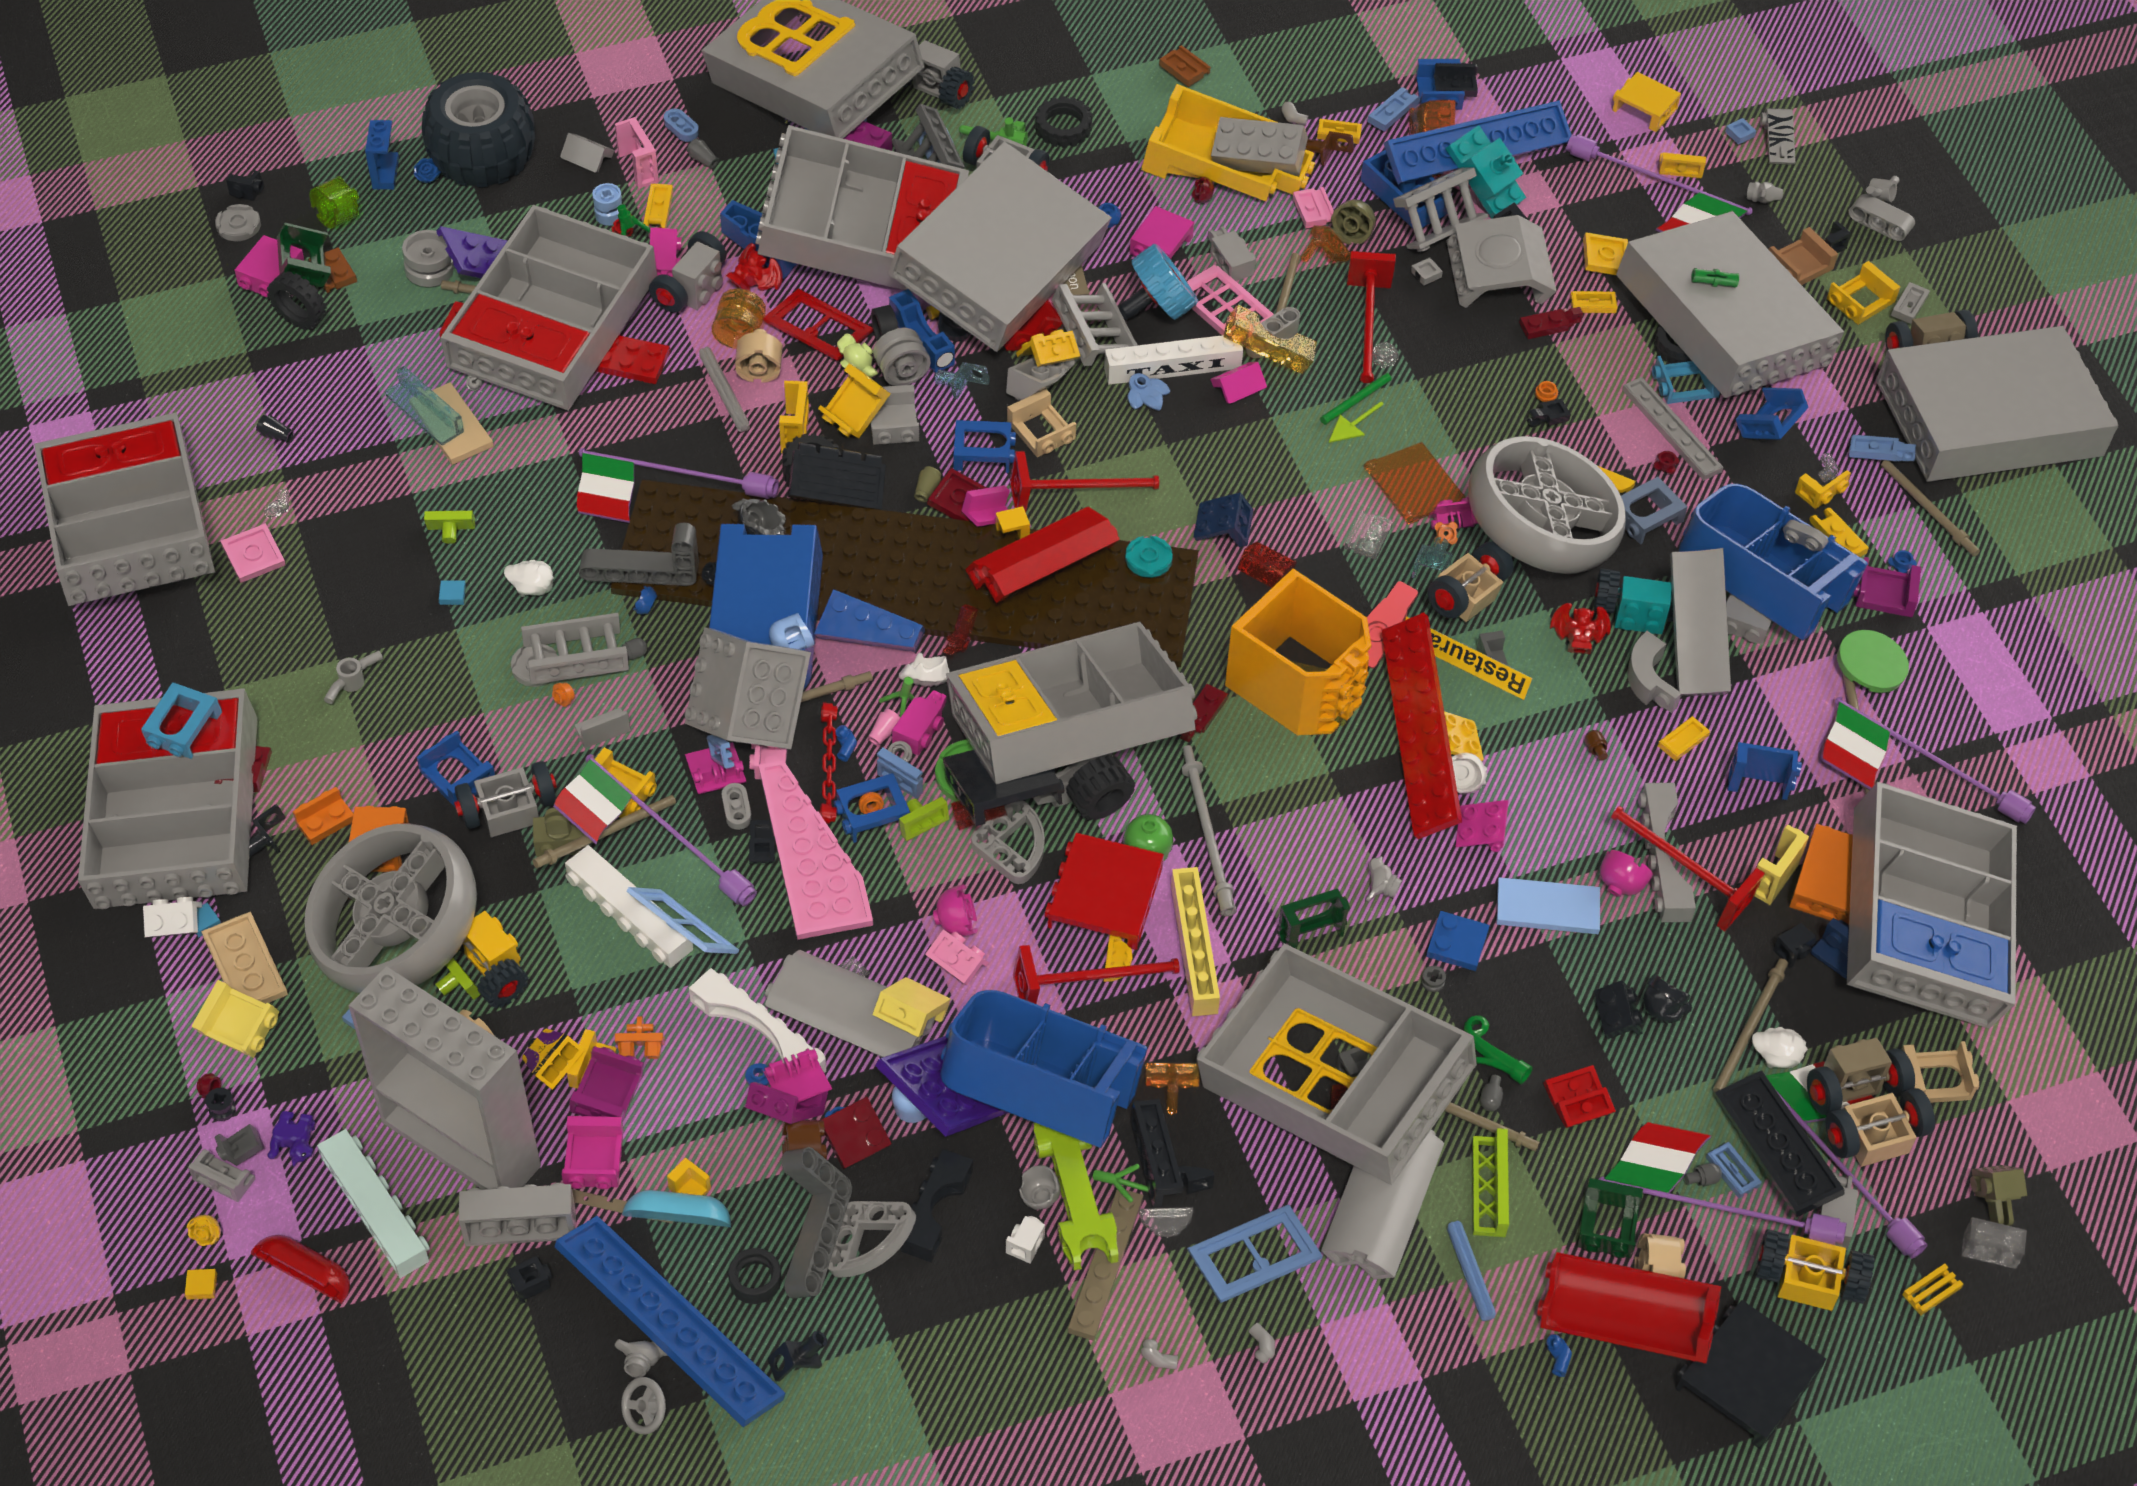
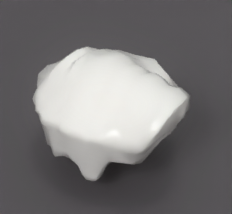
(530, 577)
(926, 670)
(1469, 773)
(1780, 1047)

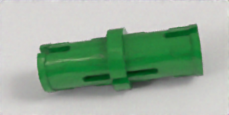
(1715, 277)

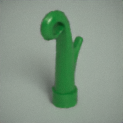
(1495, 1057)

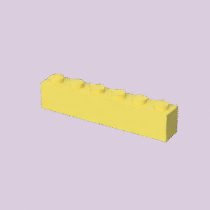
(1195, 942)

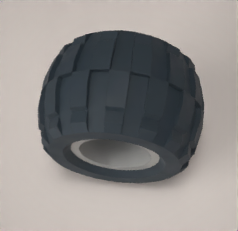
(478, 129)

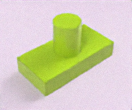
(449, 523)
(923, 817)
(454, 978)

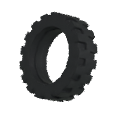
(1063, 106)
(304, 292)

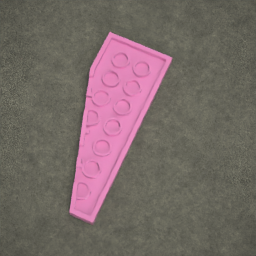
(818, 876)

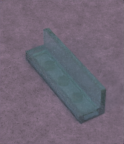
(425, 407)

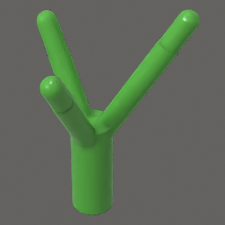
(904, 693)
(1116, 1180)

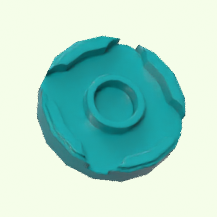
(1149, 556)

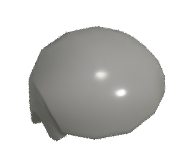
(1039, 1187)

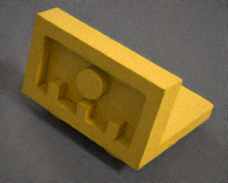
(1051, 349)
(1463, 735)

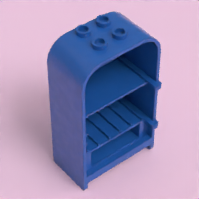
(1764, 567)
(766, 581)
(1041, 1065)

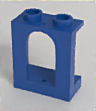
(381, 163)
(1765, 424)
(1002, 455)
(452, 747)
(856, 823)

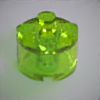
(334, 202)

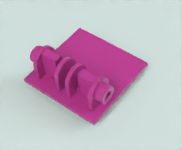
(1447, 509)
(709, 774)
(1483, 825)
(798, 1077)

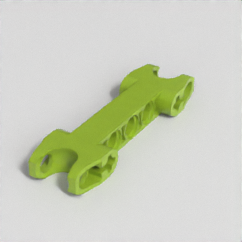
(1085, 1225)

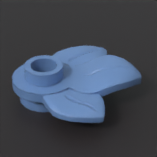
(1149, 393)

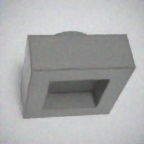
(1426, 271)

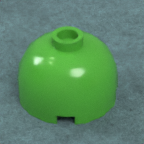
(1149, 833)

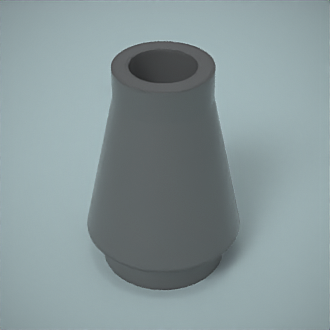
(702, 153)

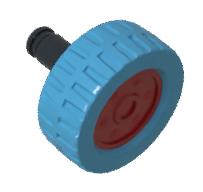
(1161, 284)

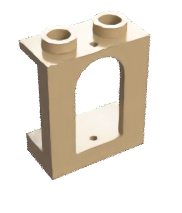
(1031, 407)
(1958, 1059)

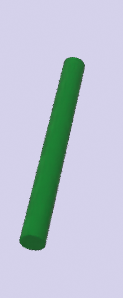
(1356, 398)

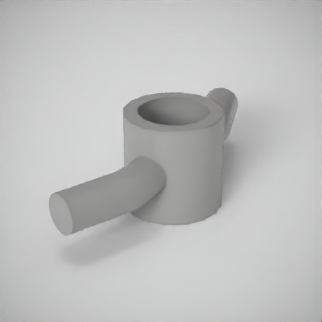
(1883, 189)
(350, 675)

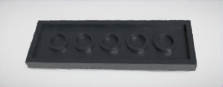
(1779, 1144)

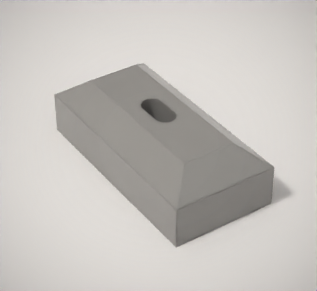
(1915, 298)

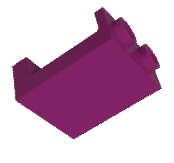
(1889, 590)
(607, 1085)
(783, 1105)

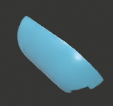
(677, 1208)

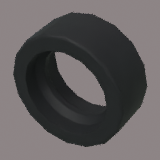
(883, 320)
(760, 1294)

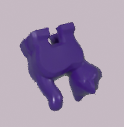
(292, 1135)

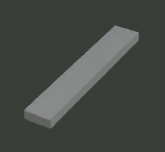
(1672, 428)

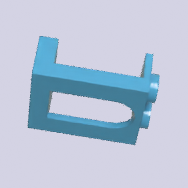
(1664, 372)
(179, 743)

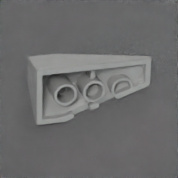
(1029, 379)

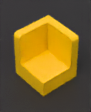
(1013, 520)
(688, 1179)

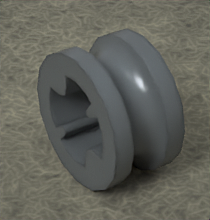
(1427, 975)

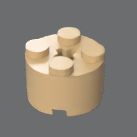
(758, 356)
(1661, 1255)

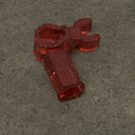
(960, 639)

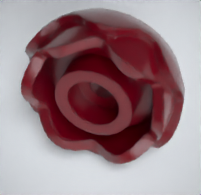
(1203, 190)

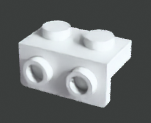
(171, 918)

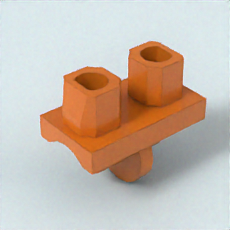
(652, 1041)

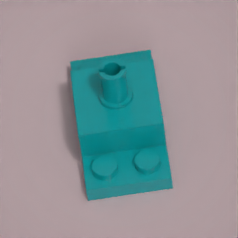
(1494, 169)

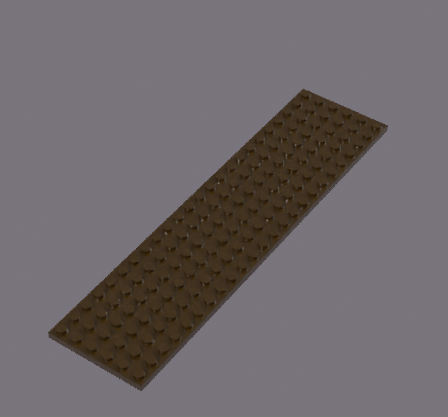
(918, 570)

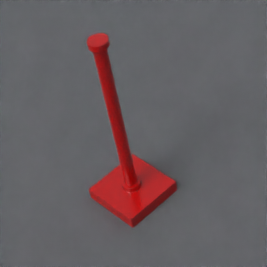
(1370, 271)
(1022, 485)
(1738, 898)
(1028, 981)

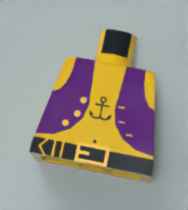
(551, 1056)

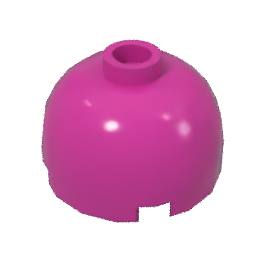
(1623, 874)
(956, 911)

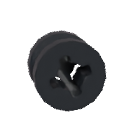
(218, 1110)

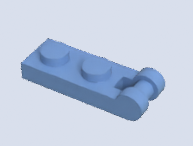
(1393, 109)

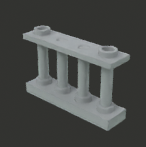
(1426, 194)
(1075, 321)
(579, 664)

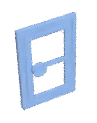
(644, 896)

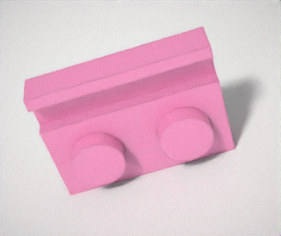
(1313, 207)

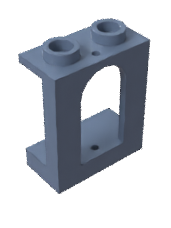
(1670, 507)

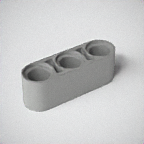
(1881, 217)
(1281, 325)

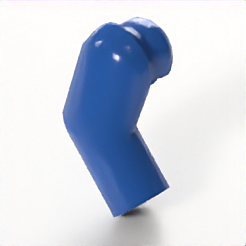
(847, 742)
(1561, 1354)

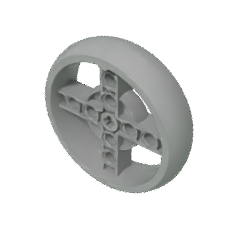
(1537, 515)
(390, 906)

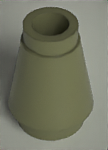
(927, 483)

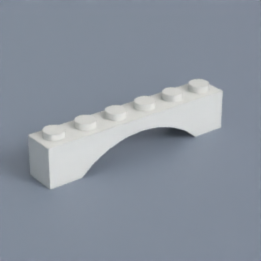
(720, 998)

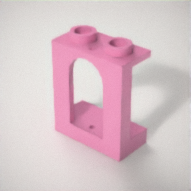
(644, 159)

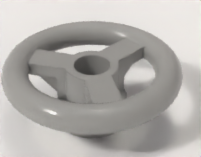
(648, 1406)

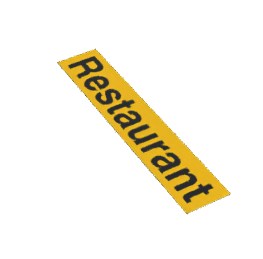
(1480, 665)

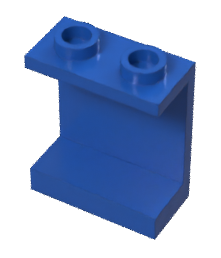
(1425, 86)
(1764, 764)

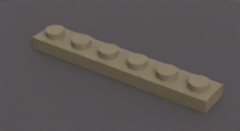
(1102, 1273)

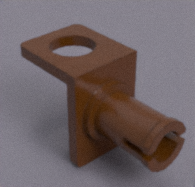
(1326, 146)

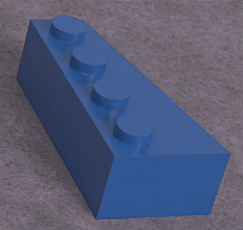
(741, 226)
(862, 623)

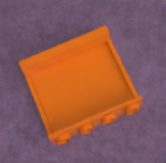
(1826, 875)

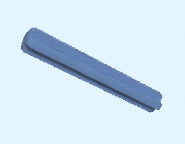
(1471, 1271)

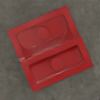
(1579, 1096)

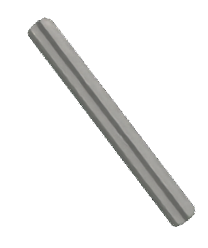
(724, 389)

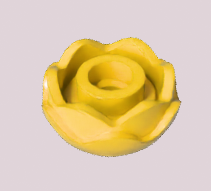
(204, 1230)

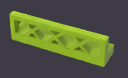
(1500, 1180)

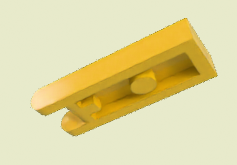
(658, 205)
(1837, 527)

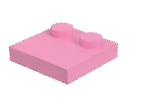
(253, 553)

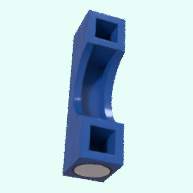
(910, 315)

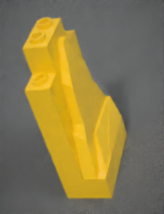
(1186, 141)

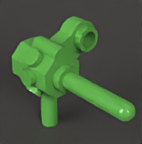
(1013, 131)

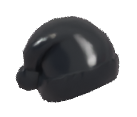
(1665, 1001)

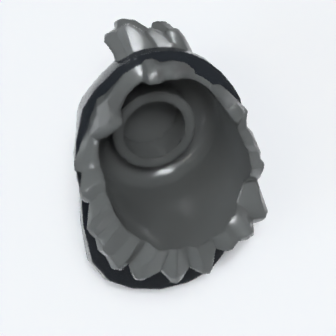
(759, 517)

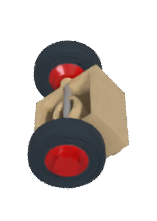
(1471, 582)
(1880, 1126)

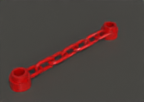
(828, 714)

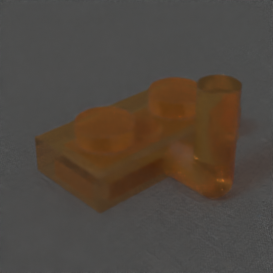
(1329, 241)
(1172, 1075)

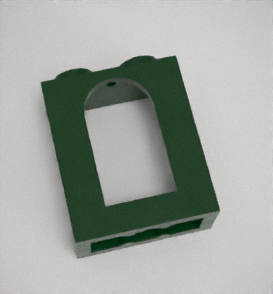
(313, 241)
(1291, 927)
(1614, 1195)

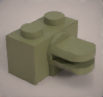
(553, 832)
(1999, 1187)

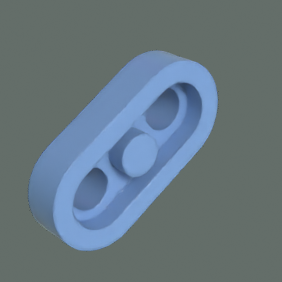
(681, 125)

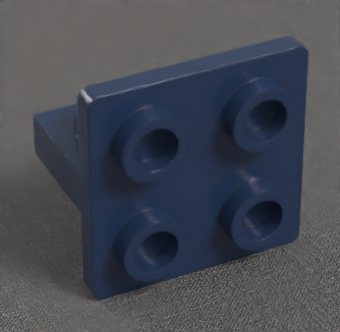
(1834, 947)

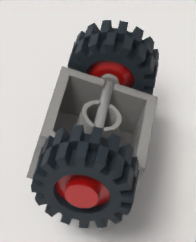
(943, 76)

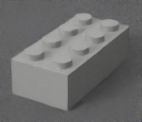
(1259, 145)
(516, 1214)

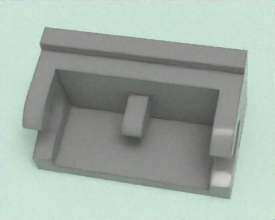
(220, 1176)

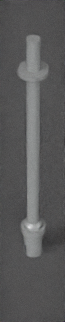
(1222, 890)

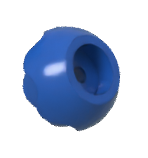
(426, 171)
(1113, 211)
(645, 601)

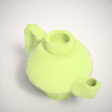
(856, 354)

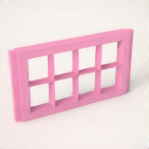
(1216, 272)

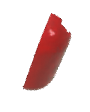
(304, 1265)

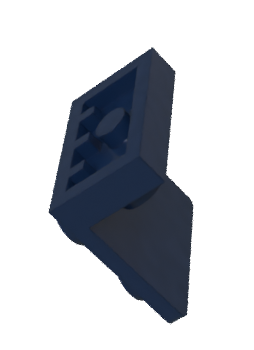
(1225, 515)

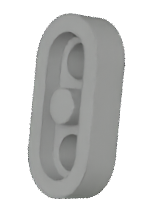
(1805, 535)
(736, 808)

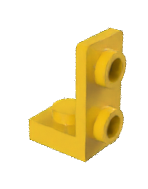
(1817, 495)

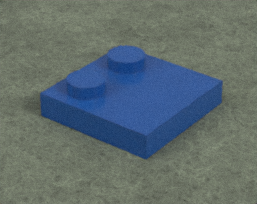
(1458, 941)

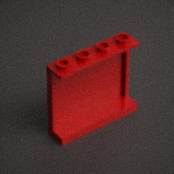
(1105, 887)

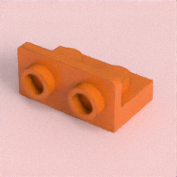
(323, 816)

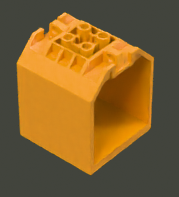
(1322, 623)

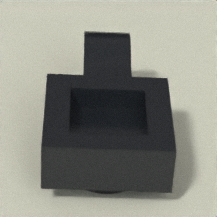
(1551, 412)

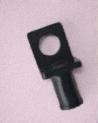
(262, 839)
(798, 1355)

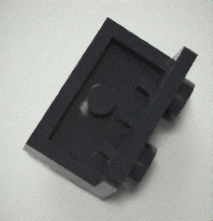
(1456, 78)
(1618, 1009)

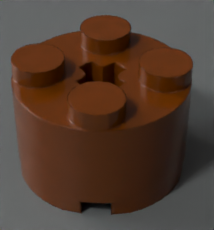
(803, 1135)

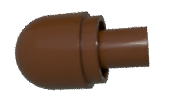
(1596, 744)

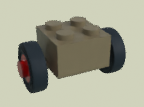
(1932, 330)
(1858, 1072)

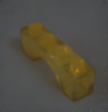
(1246, 330)

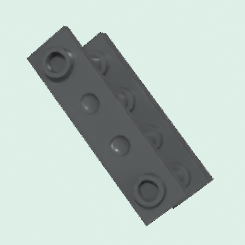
(936, 136)

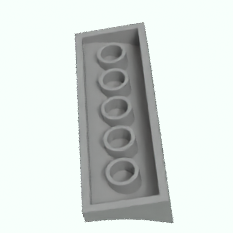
(1700, 622)

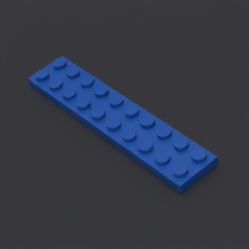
(1520, 130)
(670, 1321)

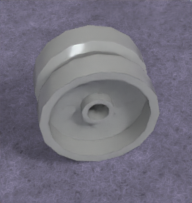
(426, 259)
(901, 356)

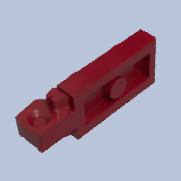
(1550, 322)
(1207, 707)

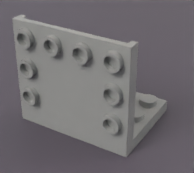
(747, 690)

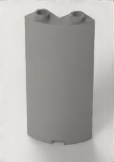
(836, 1004)
(1379, 1217)

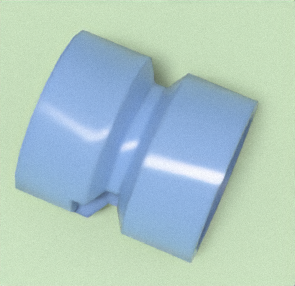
(606, 200)

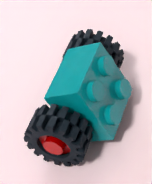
(1640, 602)

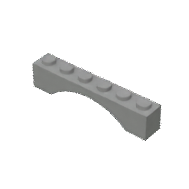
(1674, 894)

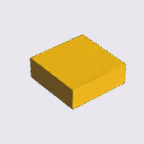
(201, 1284)

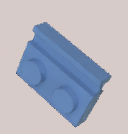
(907, 776)

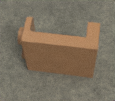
(1807, 257)

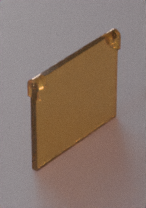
(1413, 481)

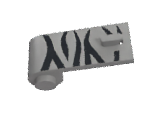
(1780, 131)

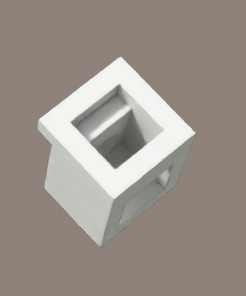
(1026, 1239)

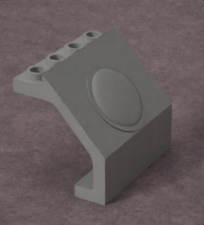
(1500, 256)

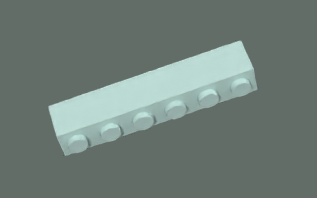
(373, 1203)

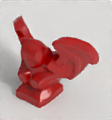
(751, 273)
(1581, 628)

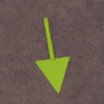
(1347, 430)

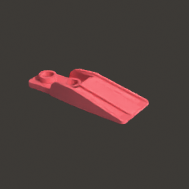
(1385, 614)

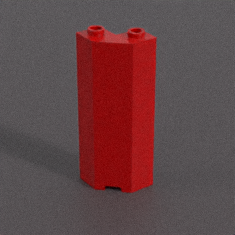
(1042, 553)

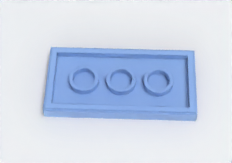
(1548, 905)

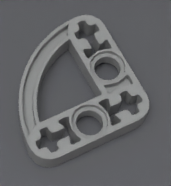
(995, 842)
(863, 1221)

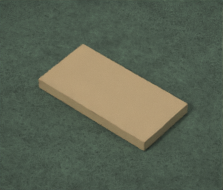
(474, 437)
(244, 958)

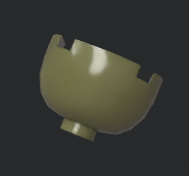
(1353, 221)

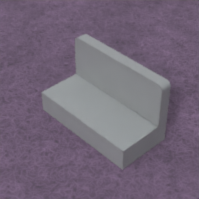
(585, 152)
(603, 727)

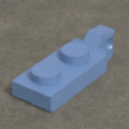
(1881, 448)

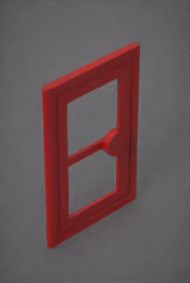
(810, 334)

